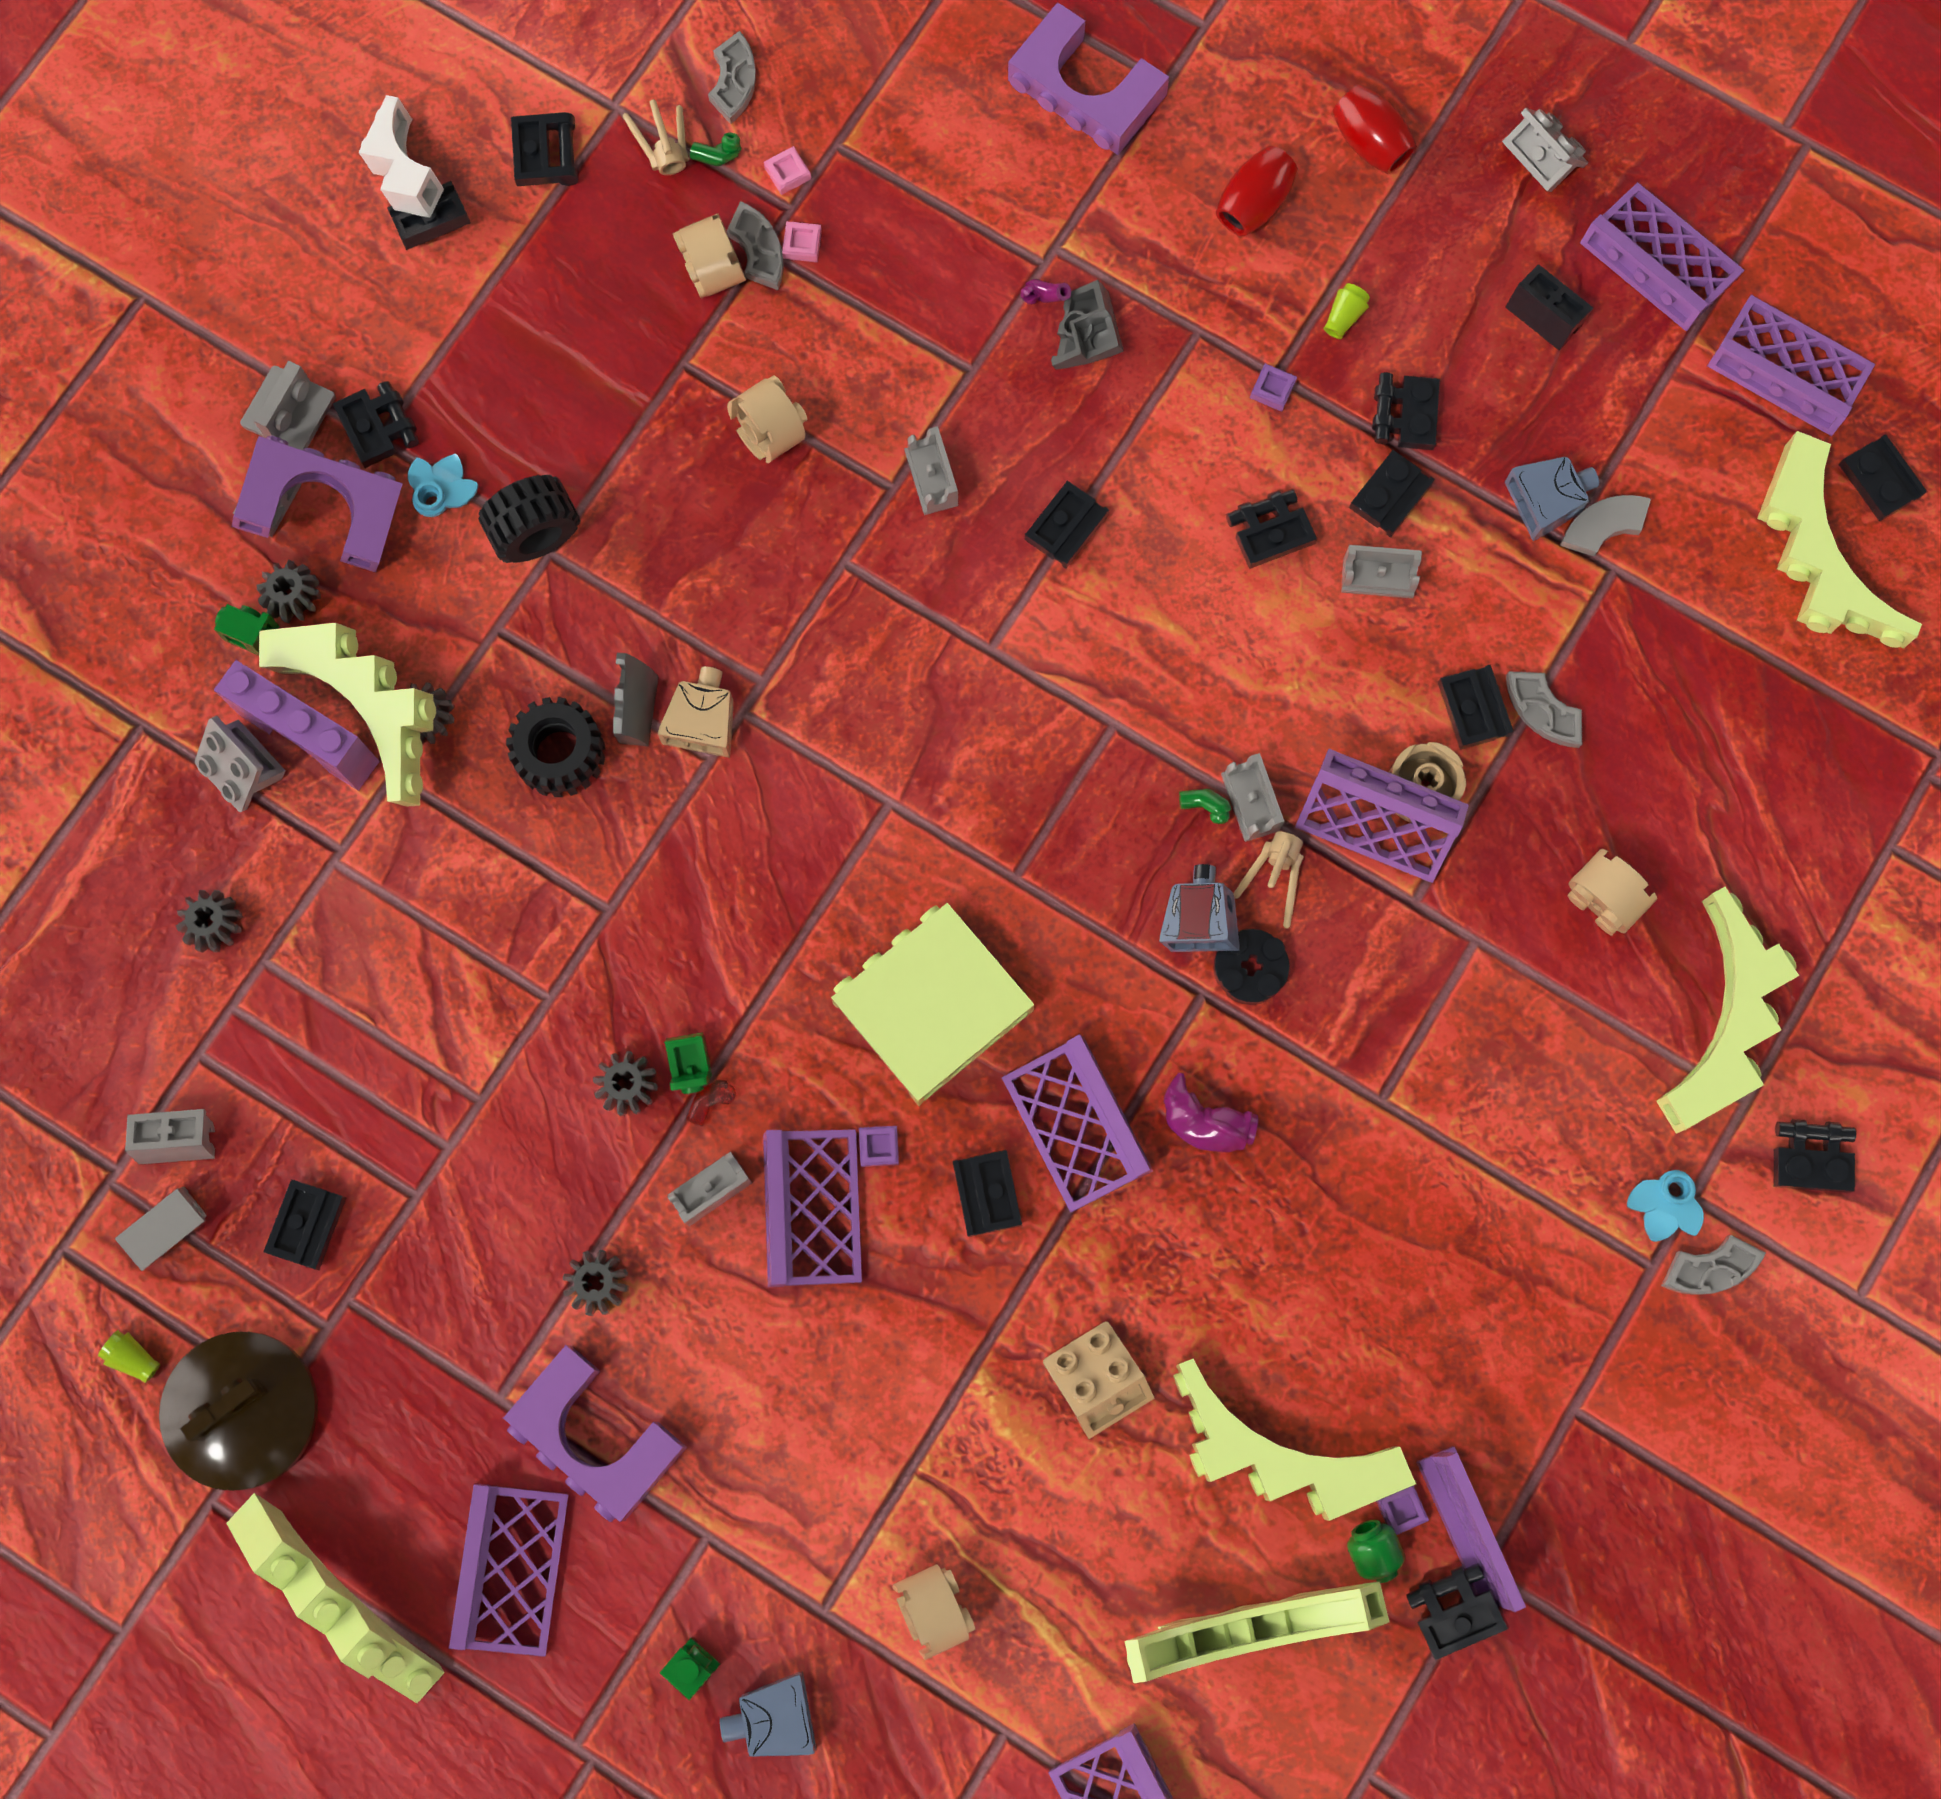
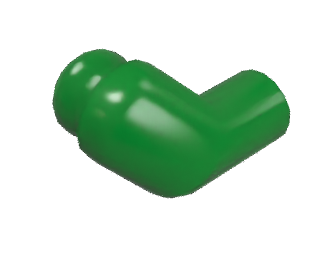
(717, 155)
(1209, 800)

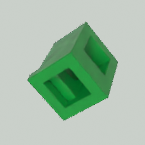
(243, 626)
(690, 1668)

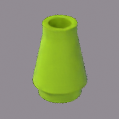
(1346, 310)
(128, 1356)

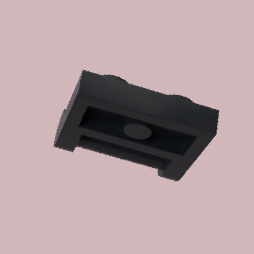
(532, 149)

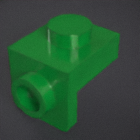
(688, 1062)

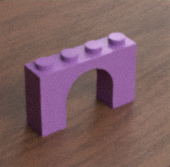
(1108, 117)
(279, 467)
(277, 710)
(542, 1418)

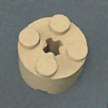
(709, 256)
(768, 419)
(1436, 765)
(1611, 892)
(933, 1611)

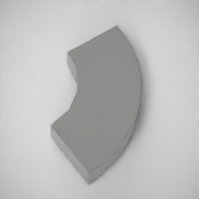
(736, 77)
(760, 244)
(1604, 520)
(1542, 710)
(1713, 1271)

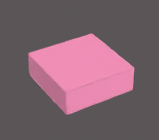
(787, 170)
(801, 241)

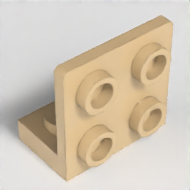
(1098, 1379)

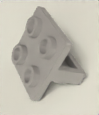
(1544, 148)
(288, 406)
(236, 762)

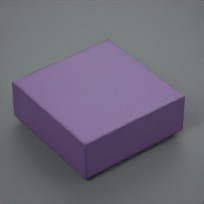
(1273, 387)
(878, 1146)
(1403, 1510)

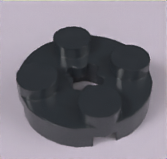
(1266, 982)

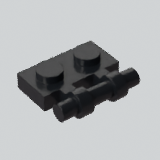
(1417, 412)
(366, 429)
(1276, 536)
(1813, 1168)
(1463, 1622)

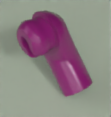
(1045, 292)

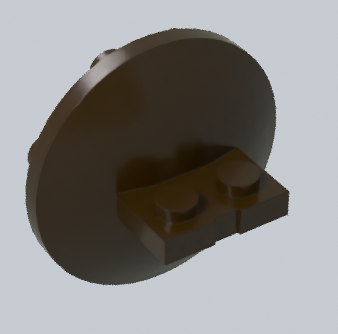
(238, 1411)

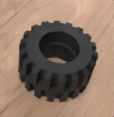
(529, 518)
(539, 724)

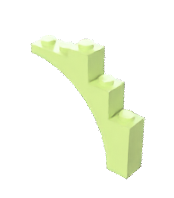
(1811, 553)
(368, 683)
(1745, 1019)
(1335, 1483)
(326, 1604)
(1255, 1628)

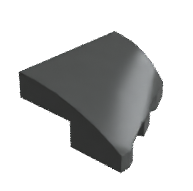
(1088, 328)
(634, 701)

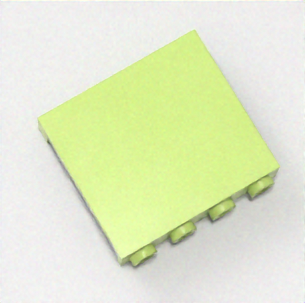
(932, 1002)

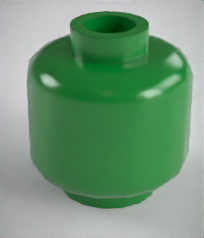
(1375, 1551)

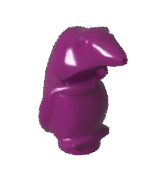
(1207, 1128)

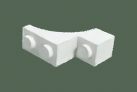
(406, 183)

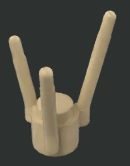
(668, 155)
(1283, 853)

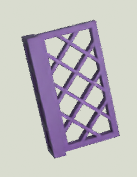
(1646, 271)
(1780, 383)
(1390, 795)
(1106, 1108)
(778, 1208)
(1469, 1526)
(474, 1566)
(1135, 1759)

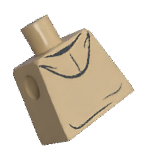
(700, 716)

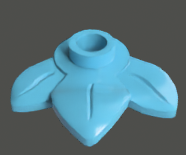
(441, 481)
(1663, 1210)

